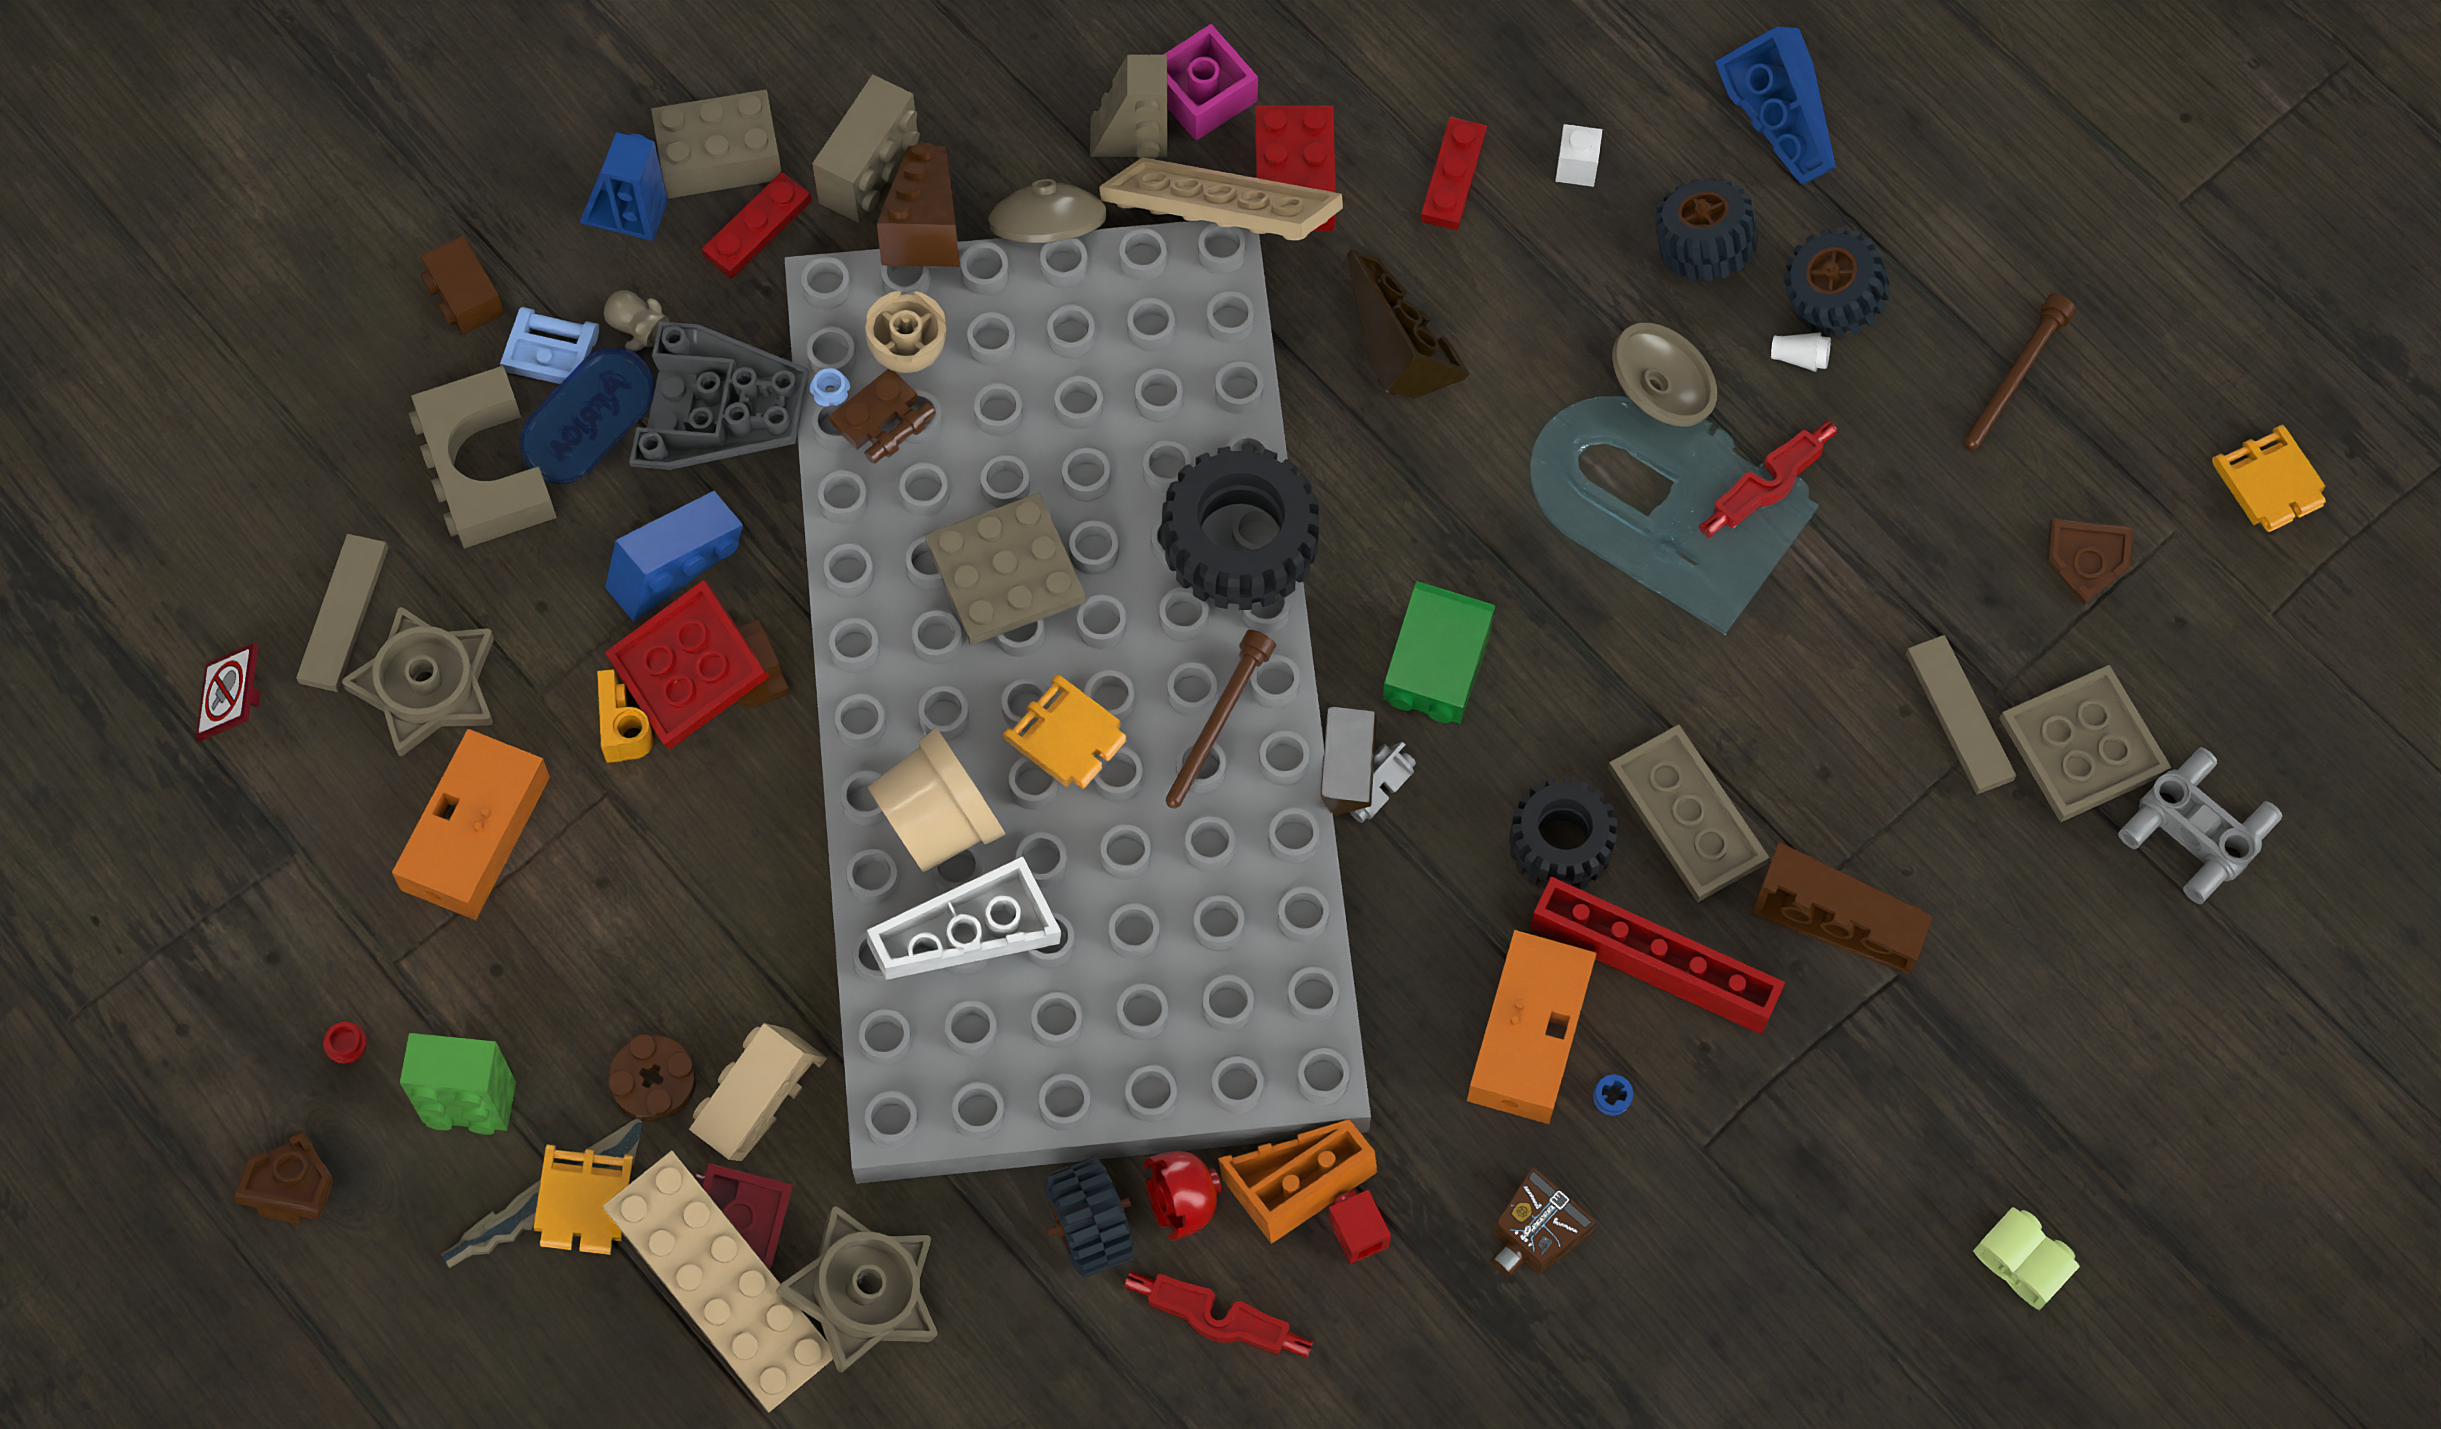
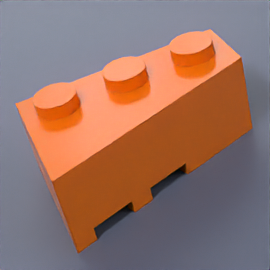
(1298, 1177)

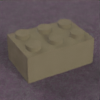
(716, 143)
(866, 149)

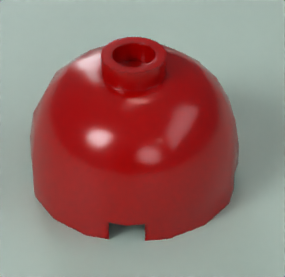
(1182, 1192)

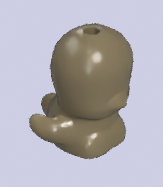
(635, 317)

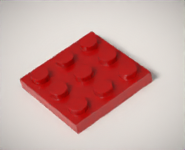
(687, 664)

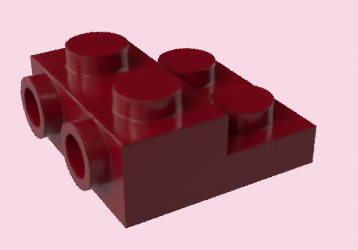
(751, 1205)

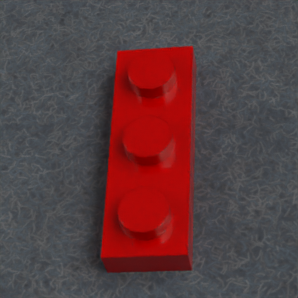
(1453, 173)
(756, 225)

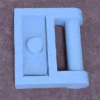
(543, 356)

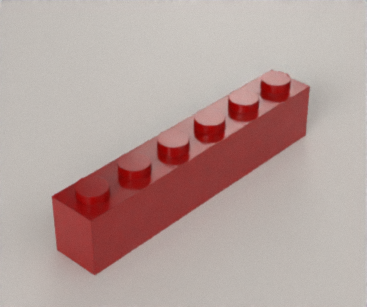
(1657, 955)

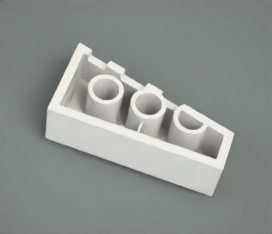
(971, 923)

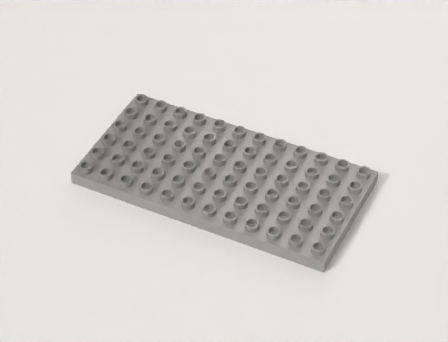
(1198, 942)

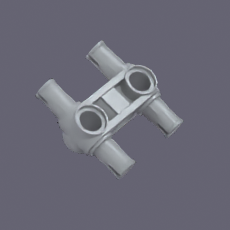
(2200, 825)

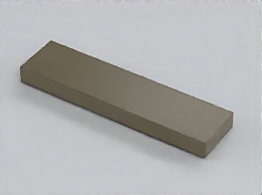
(342, 613)
(1960, 714)

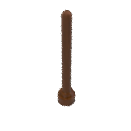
(2056, 312)
(1254, 651)

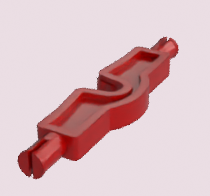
(1755, 492)
(1241, 1323)

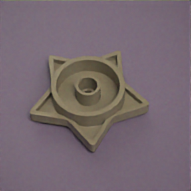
(418, 653)
(885, 1267)

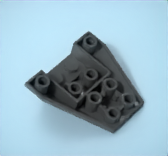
(716, 399)

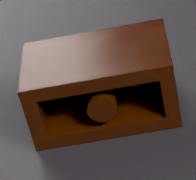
(462, 286)

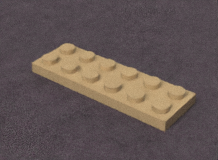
(1221, 198)
(719, 1281)

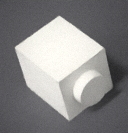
(1578, 155)

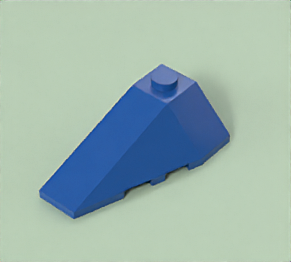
(1781, 95)

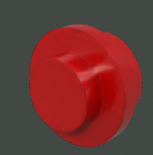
(345, 1042)

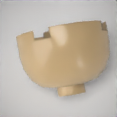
(905, 331)

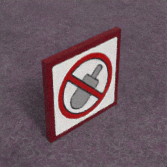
(228, 692)

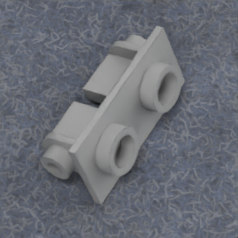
(1390, 770)

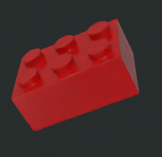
(1296, 148)

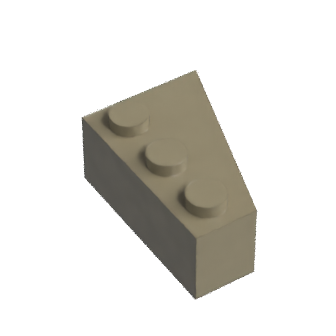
(1133, 112)

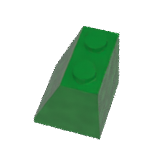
(1438, 653)

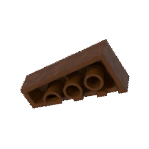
(919, 212)
(1840, 910)

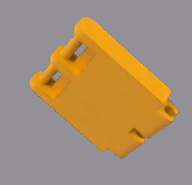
(2272, 480)
(1067, 734)
(574, 1197)

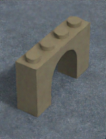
(476, 507)

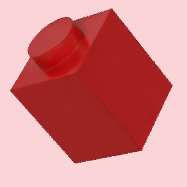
(1358, 1225)

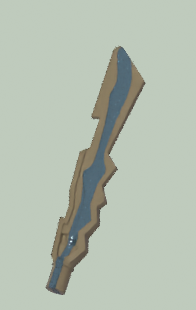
(522, 1210)

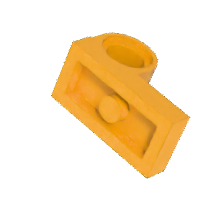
(617, 719)

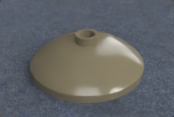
(1046, 213)
(1664, 374)

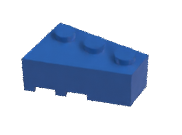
(628, 189)
(671, 553)

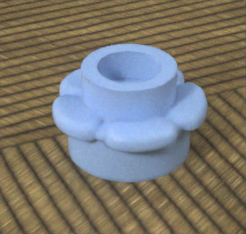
(829, 378)

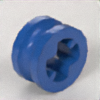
(1606, 1084)

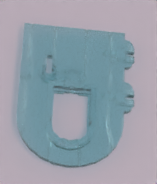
(1703, 469)

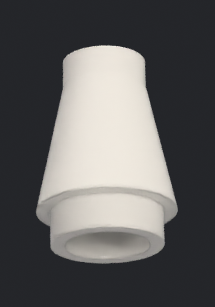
(1803, 350)

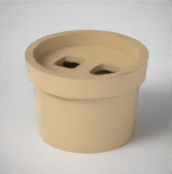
(934, 804)

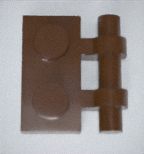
(875, 408)

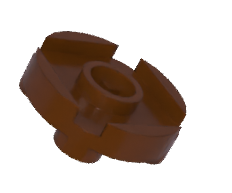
(644, 1055)

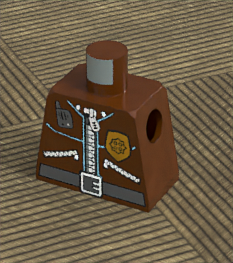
(1539, 1226)

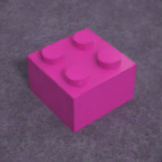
(1207, 82)

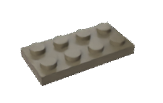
(1688, 813)

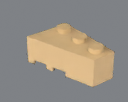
(754, 1090)

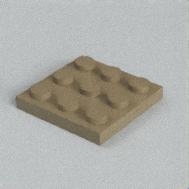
(1005, 568)
(2085, 743)

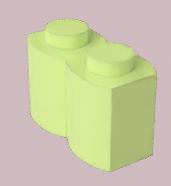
(2026, 1257)

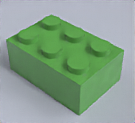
(458, 1083)

